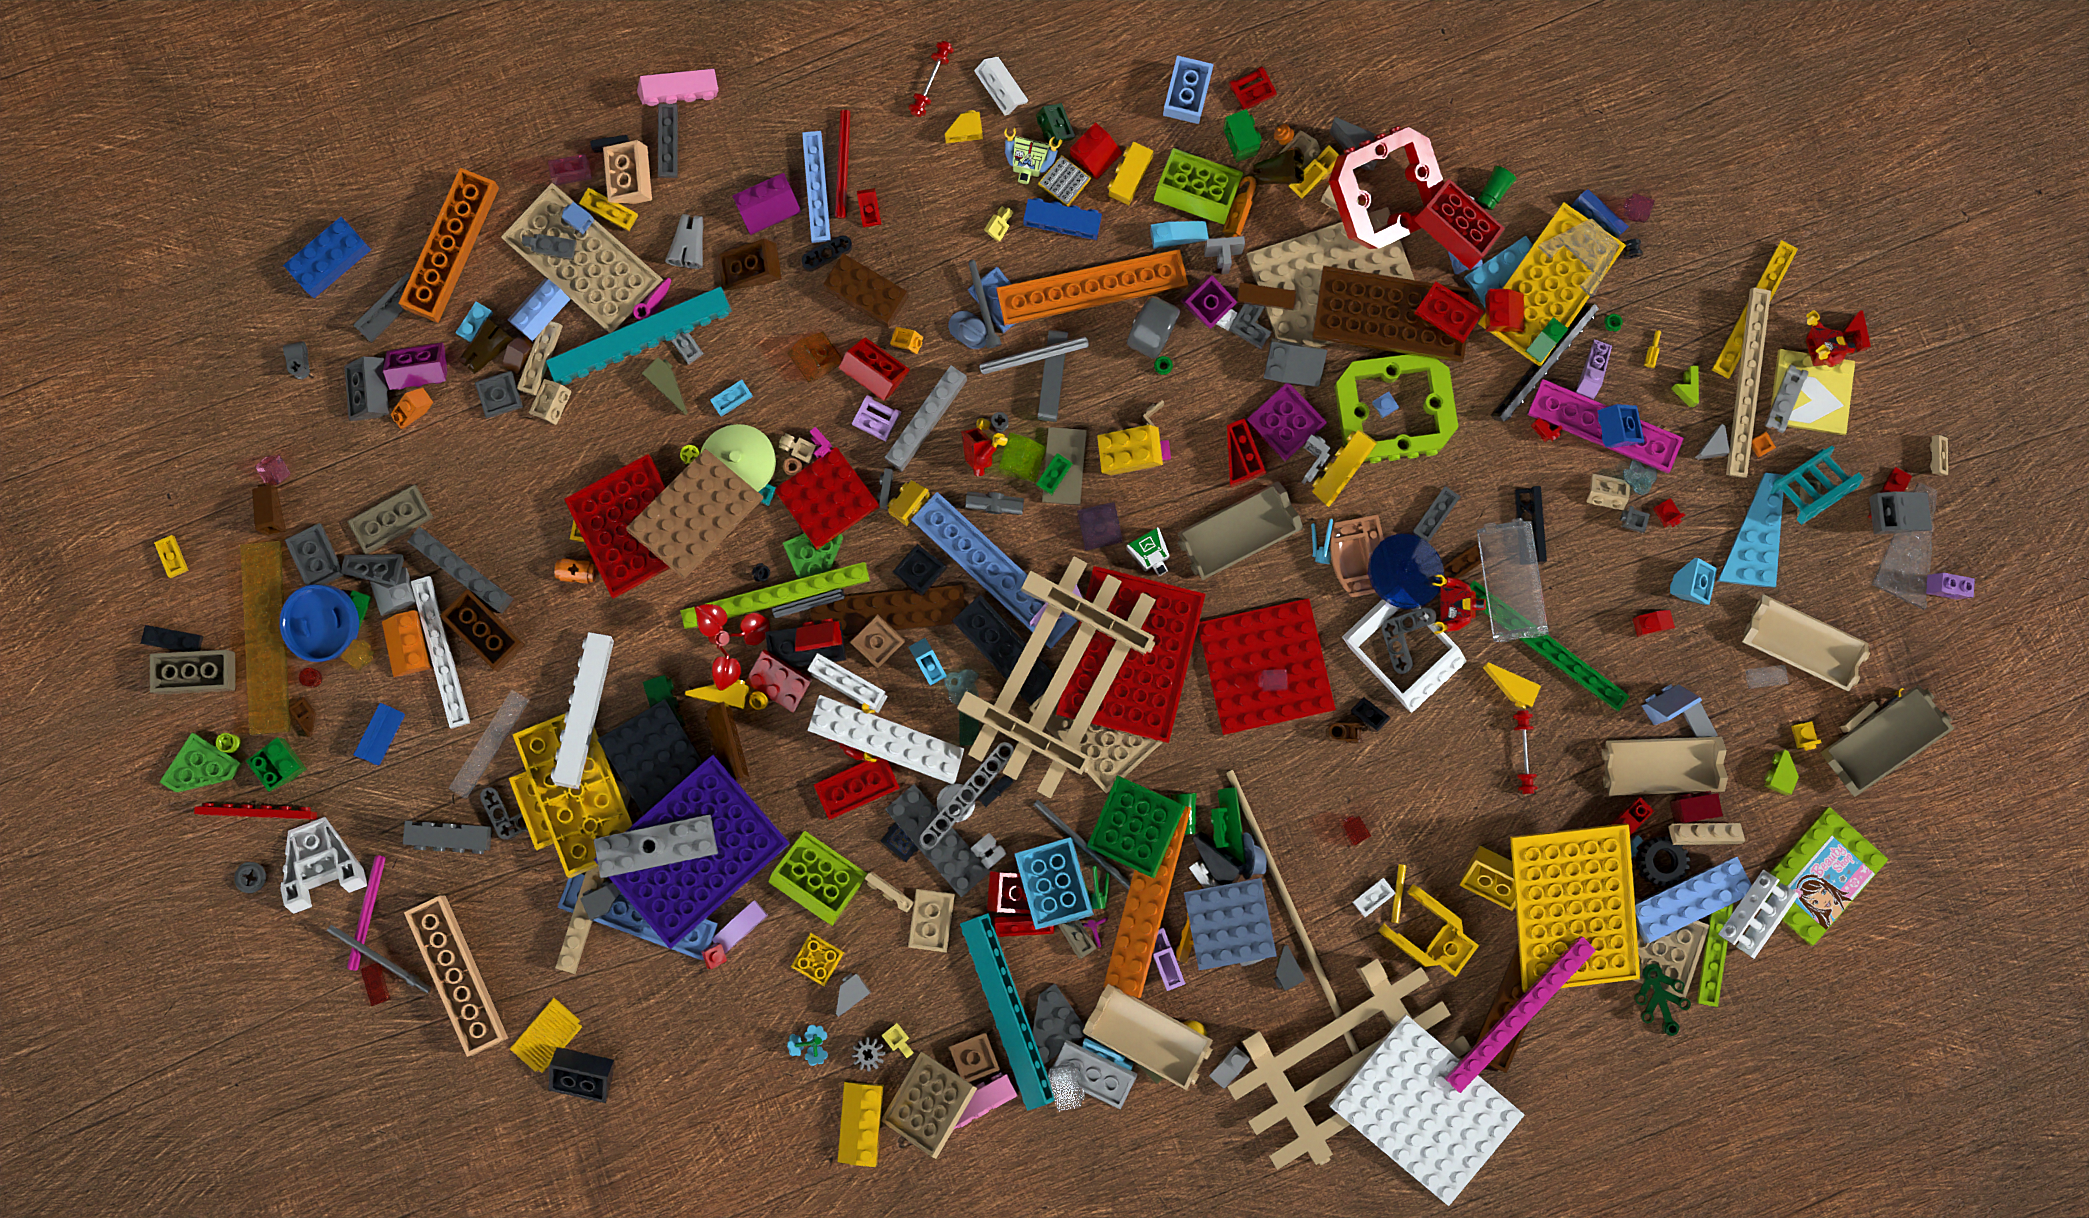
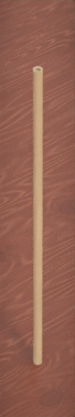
(1291, 908)

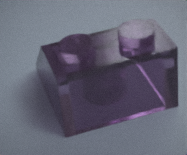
(1099, 526)

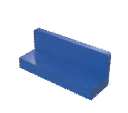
(1594, 208)
(379, 734)

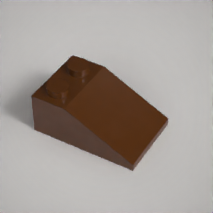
(749, 265)

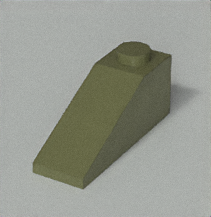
(663, 378)

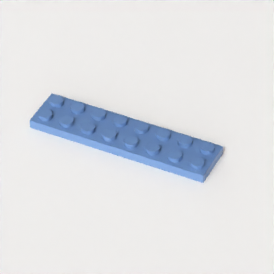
(627, 919)

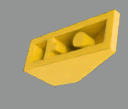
(1516, 688)
(733, 695)

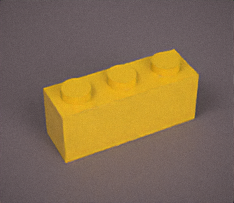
(1130, 173)

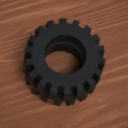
(1647, 867)

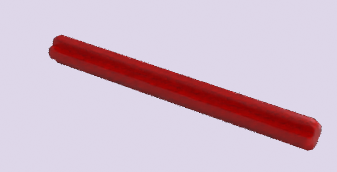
(842, 167)

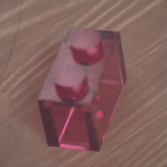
(570, 169)

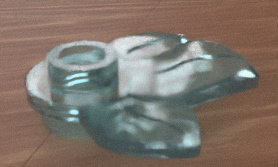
(1639, 475)
(964, 683)

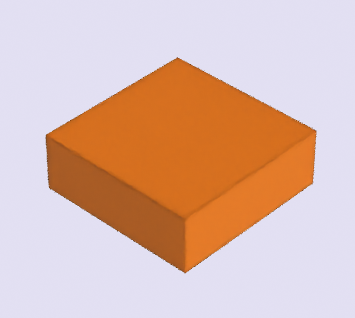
(1762, 444)

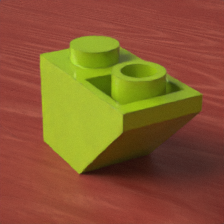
(1783, 774)

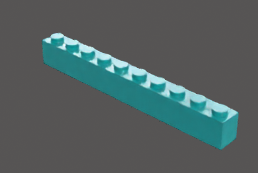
(638, 336)
(1007, 1012)

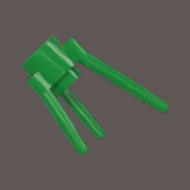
(1097, 899)

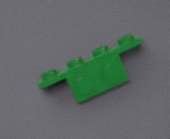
(1228, 824)

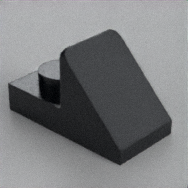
(1370, 715)

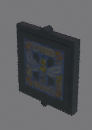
(899, 842)

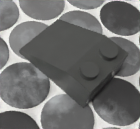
(1351, 135)
(1294, 363)

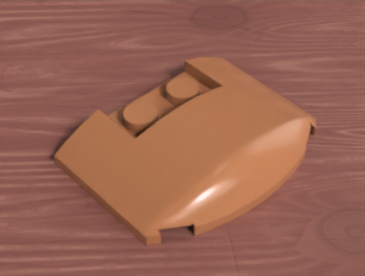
(1350, 552)

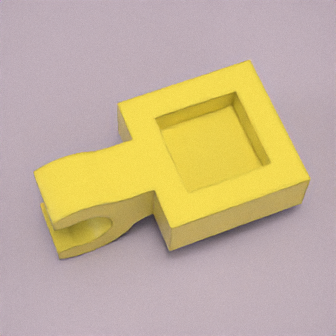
(997, 225)
(896, 1039)

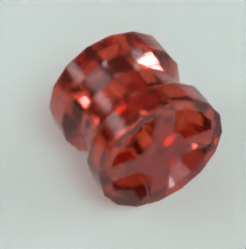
(306, 676)

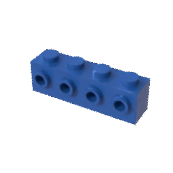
(1062, 219)

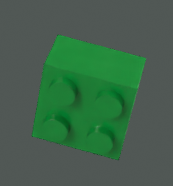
(1242, 135)

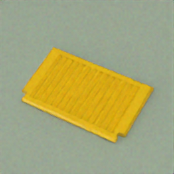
(549, 1030)

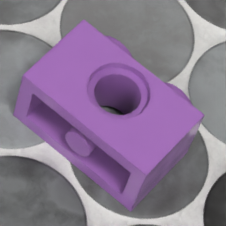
(1950, 586)

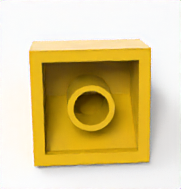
(908, 502)

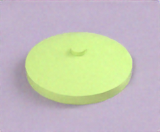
(744, 452)

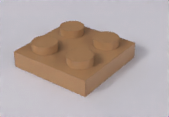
(877, 641)
(974, 1058)

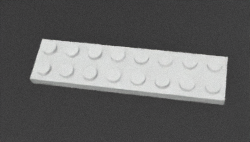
(886, 739)

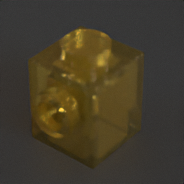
(358, 654)

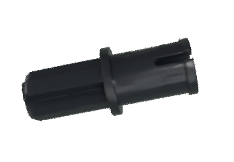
(996, 790)

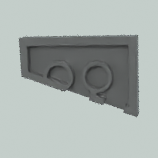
(378, 568)

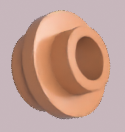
(792, 460)

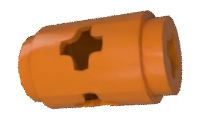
(586, 574)

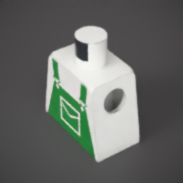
(1150, 551)

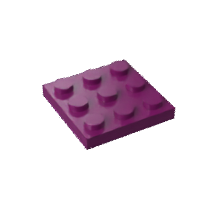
(1286, 421)

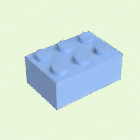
(1188, 89)

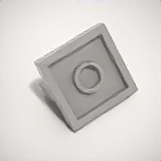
(1224, 249)

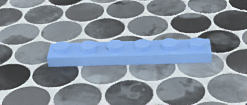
(816, 186)

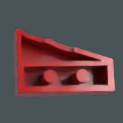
(1243, 455)

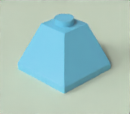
(1694, 582)

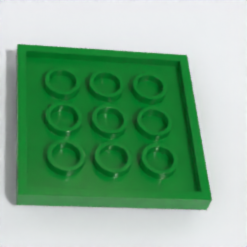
(1136, 826)

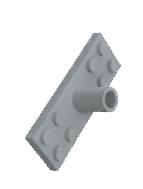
(672, 841)

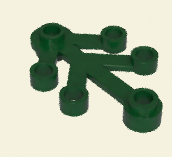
(1660, 997)

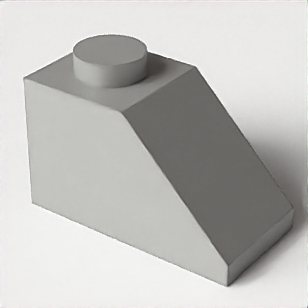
(851, 993)
(1229, 1066)

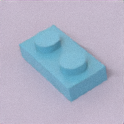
(473, 321)
(731, 398)

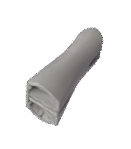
(687, 244)

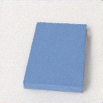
(989, 283)

